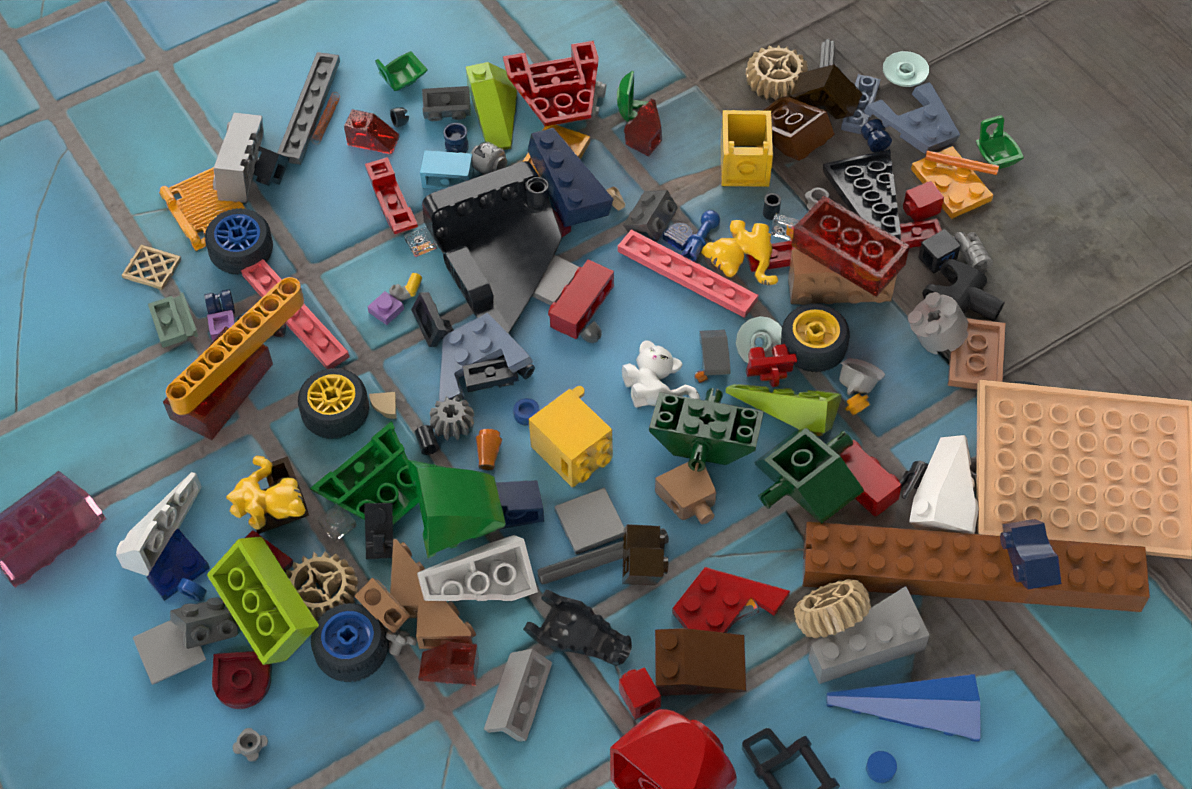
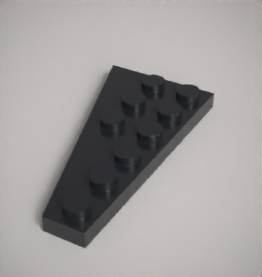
(867, 188)

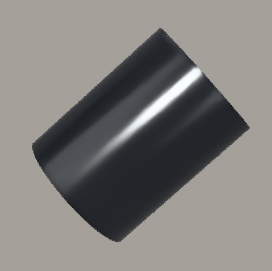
(771, 205)
(426, 440)

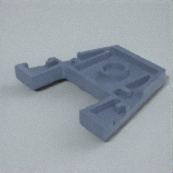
(923, 127)
(475, 343)

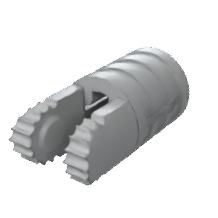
(974, 251)

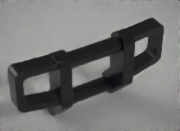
(786, 756)

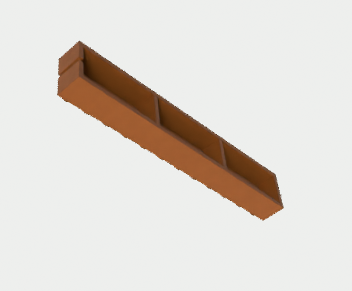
(971, 567)

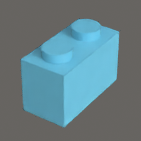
(445, 169)

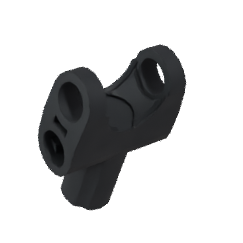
(967, 289)

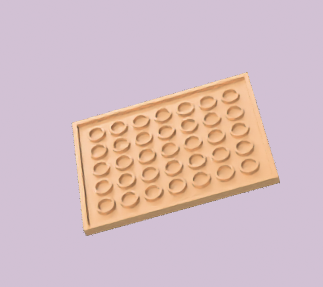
(1086, 465)

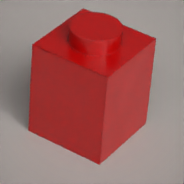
(923, 201)
(639, 692)

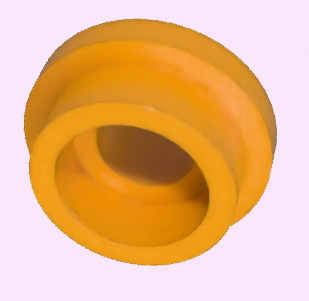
(857, 404)

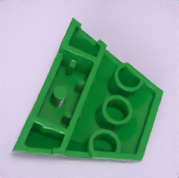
(372, 475)
(455, 504)

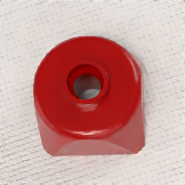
(670, 754)

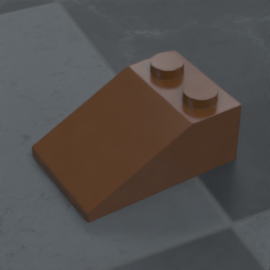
(798, 127)
(699, 662)

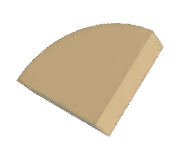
(618, 201)
(384, 403)

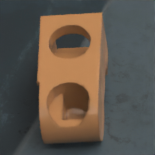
(382, 605)

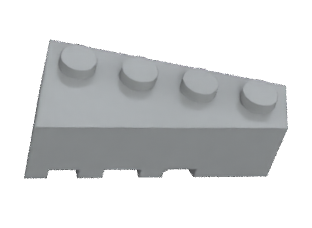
(237, 157)
(885, 634)

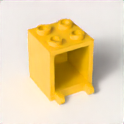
(746, 164)
(571, 437)

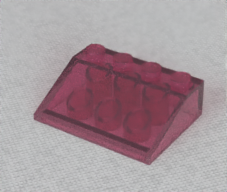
(44, 526)

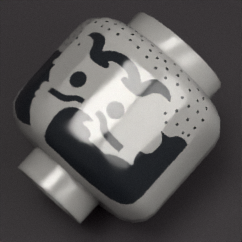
(488, 158)

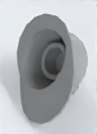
(859, 376)

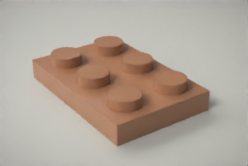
(979, 355)

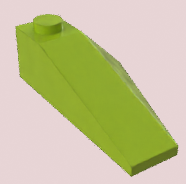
(493, 102)
(807, 409)

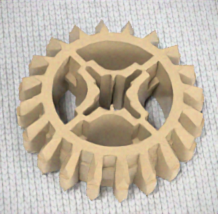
(774, 71)
(336, 574)
(832, 608)

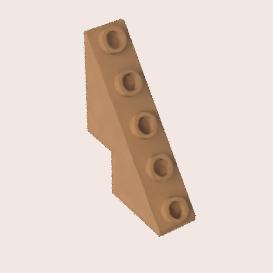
(436, 620)

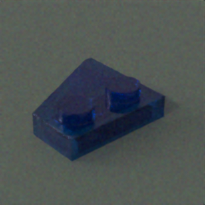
(176, 562)

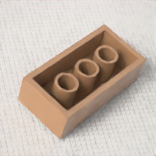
(815, 284)

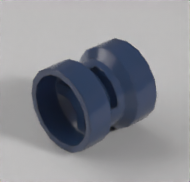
(876, 136)
(456, 138)
(213, 302)

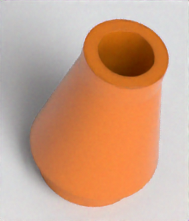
(488, 447)

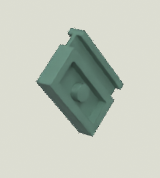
(172, 320)

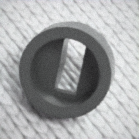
(591, 333)

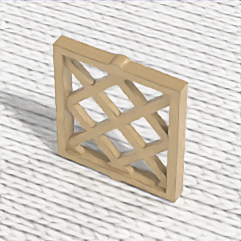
(156, 253)

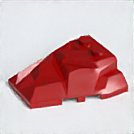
(558, 88)

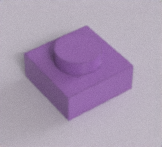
(385, 308)
(218, 321)

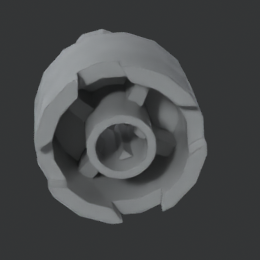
(939, 323)

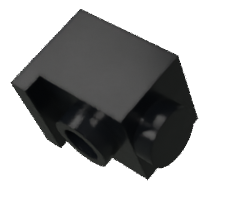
(270, 167)

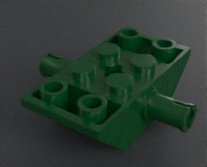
(705, 428)
(810, 474)

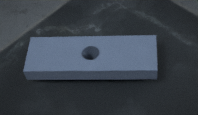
(869, 87)

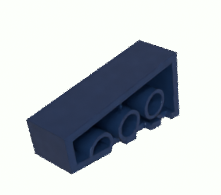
(571, 185)
(520, 503)

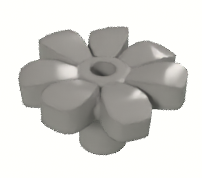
(399, 640)

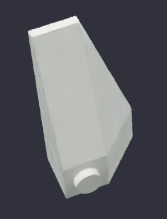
(946, 491)
(153, 532)
(486, 573)

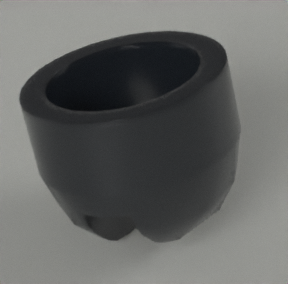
(398, 116)

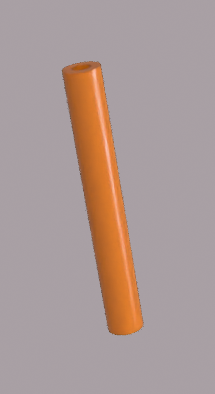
(962, 162)

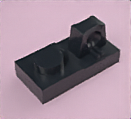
(429, 321)
(488, 374)
(379, 530)

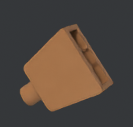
(687, 492)

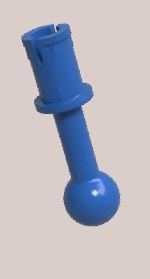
(709, 220)

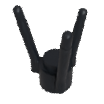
(913, 477)

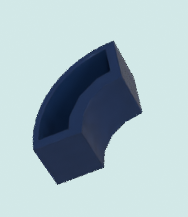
(1031, 554)

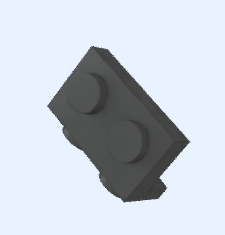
(446, 102)
(652, 213)
(204, 622)

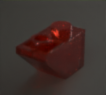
(645, 130)
(450, 664)

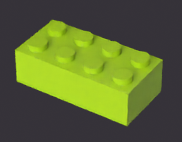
(262, 600)

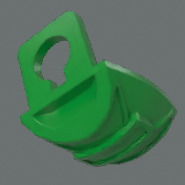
(401, 71)
(625, 98)
(999, 147)

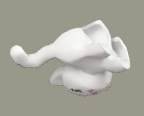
(653, 365)

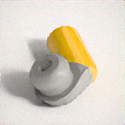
(407, 291)

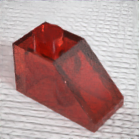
(370, 132)

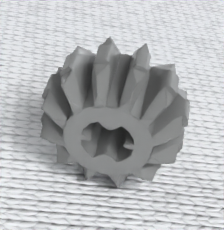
(451, 418)

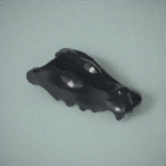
(577, 629)

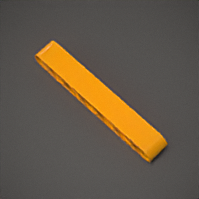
(235, 346)

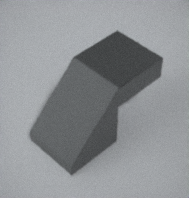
(714, 352)

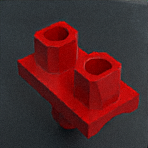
(770, 368)

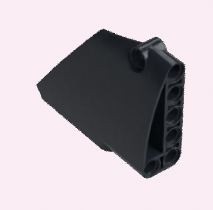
(495, 238)

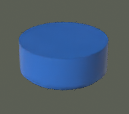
(524, 410)
(191, 589)
(881, 766)

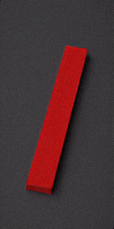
(911, 234)

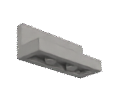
(518, 694)

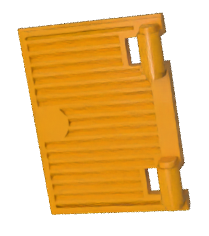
(196, 206)

